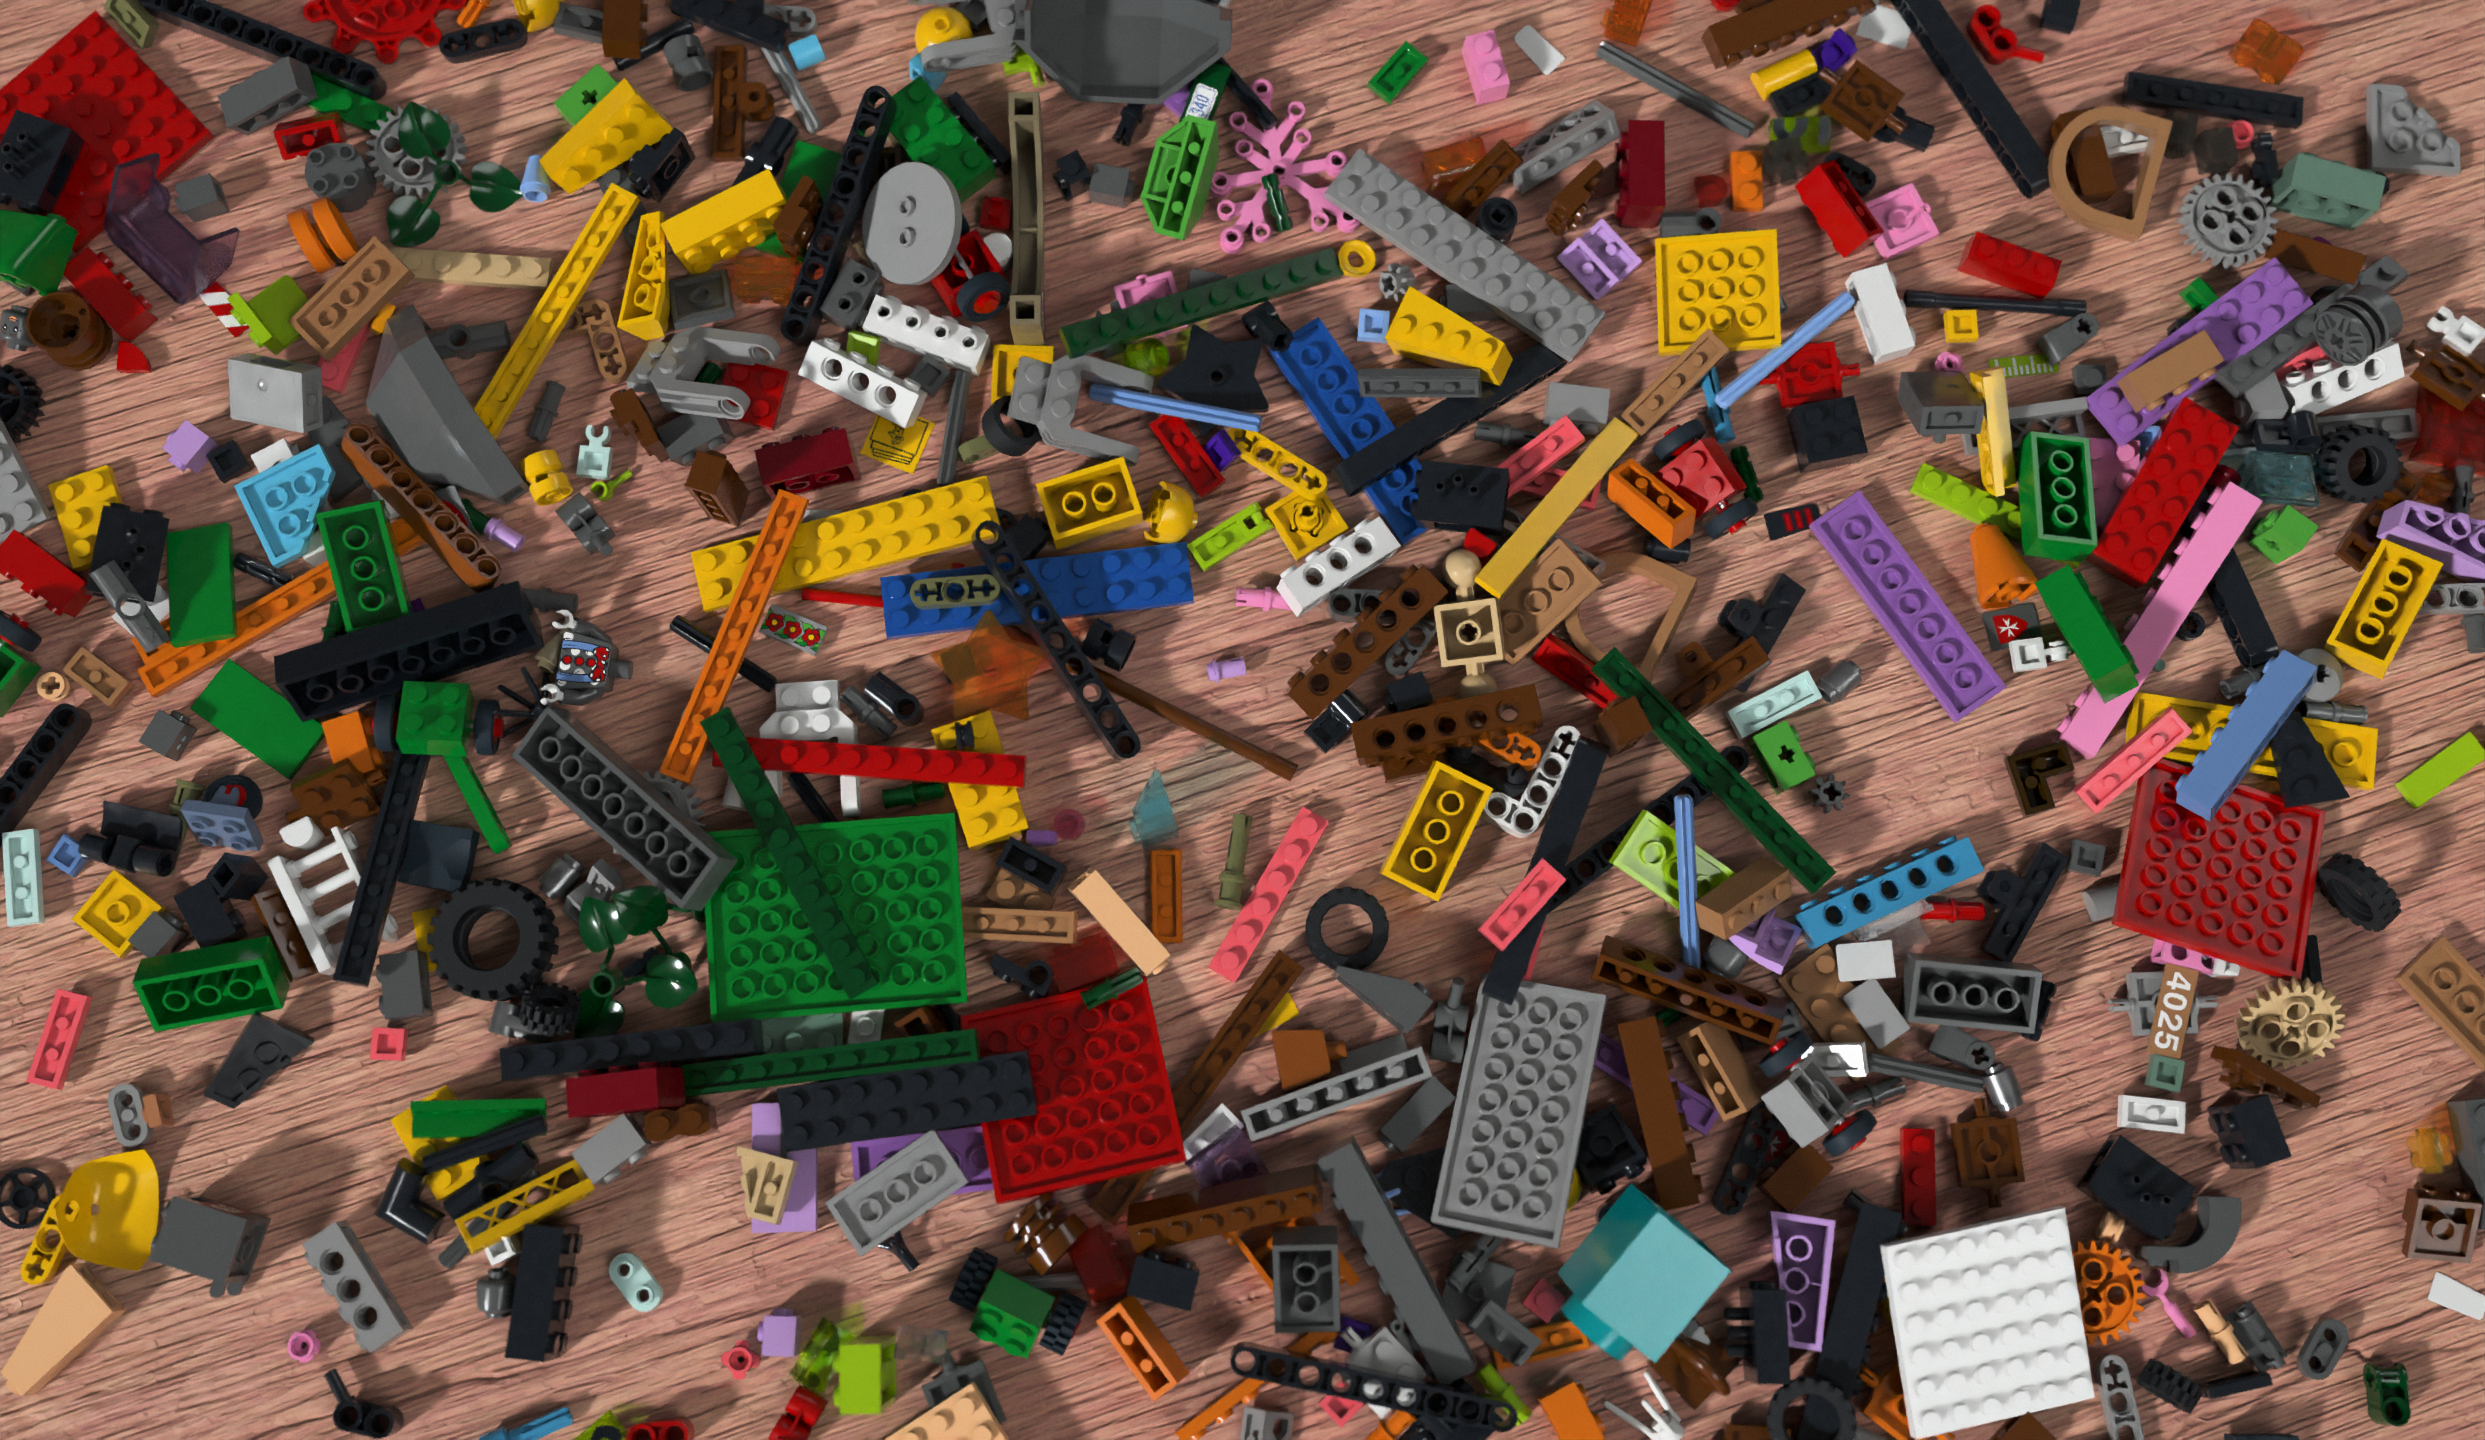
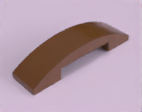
(2360, 538)

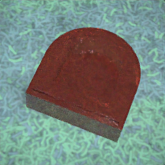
(1710, 190)

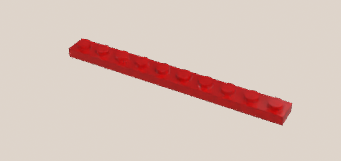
(888, 762)

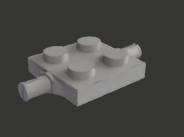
(2142, 1000)

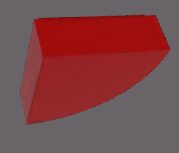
(131, 359)

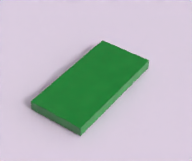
(814, 163)
(201, 585)
(258, 719)

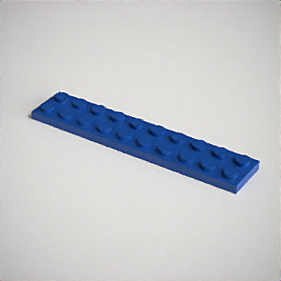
(1073, 584)

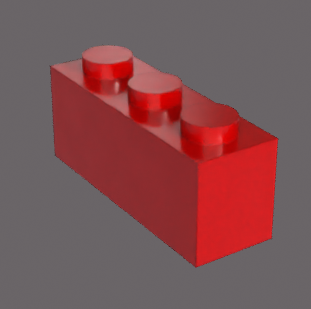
(1839, 209)
(2009, 265)
(110, 293)
(43, 574)

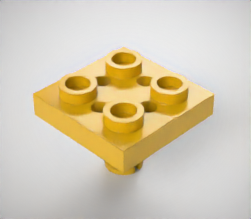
(1305, 518)

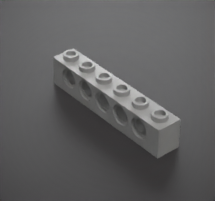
(1336, 1094)

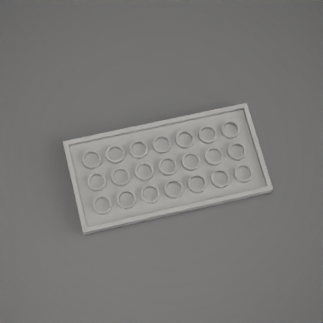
(1520, 1113)

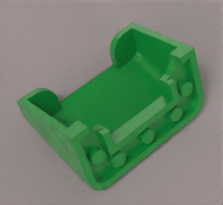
(34, 250)

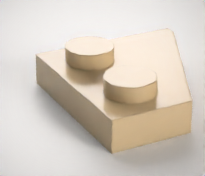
(766, 1184)

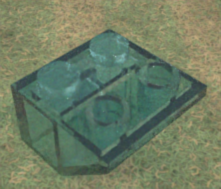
(2279, 478)

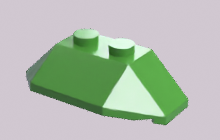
(1181, 176)

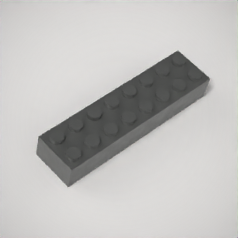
(624, 808)

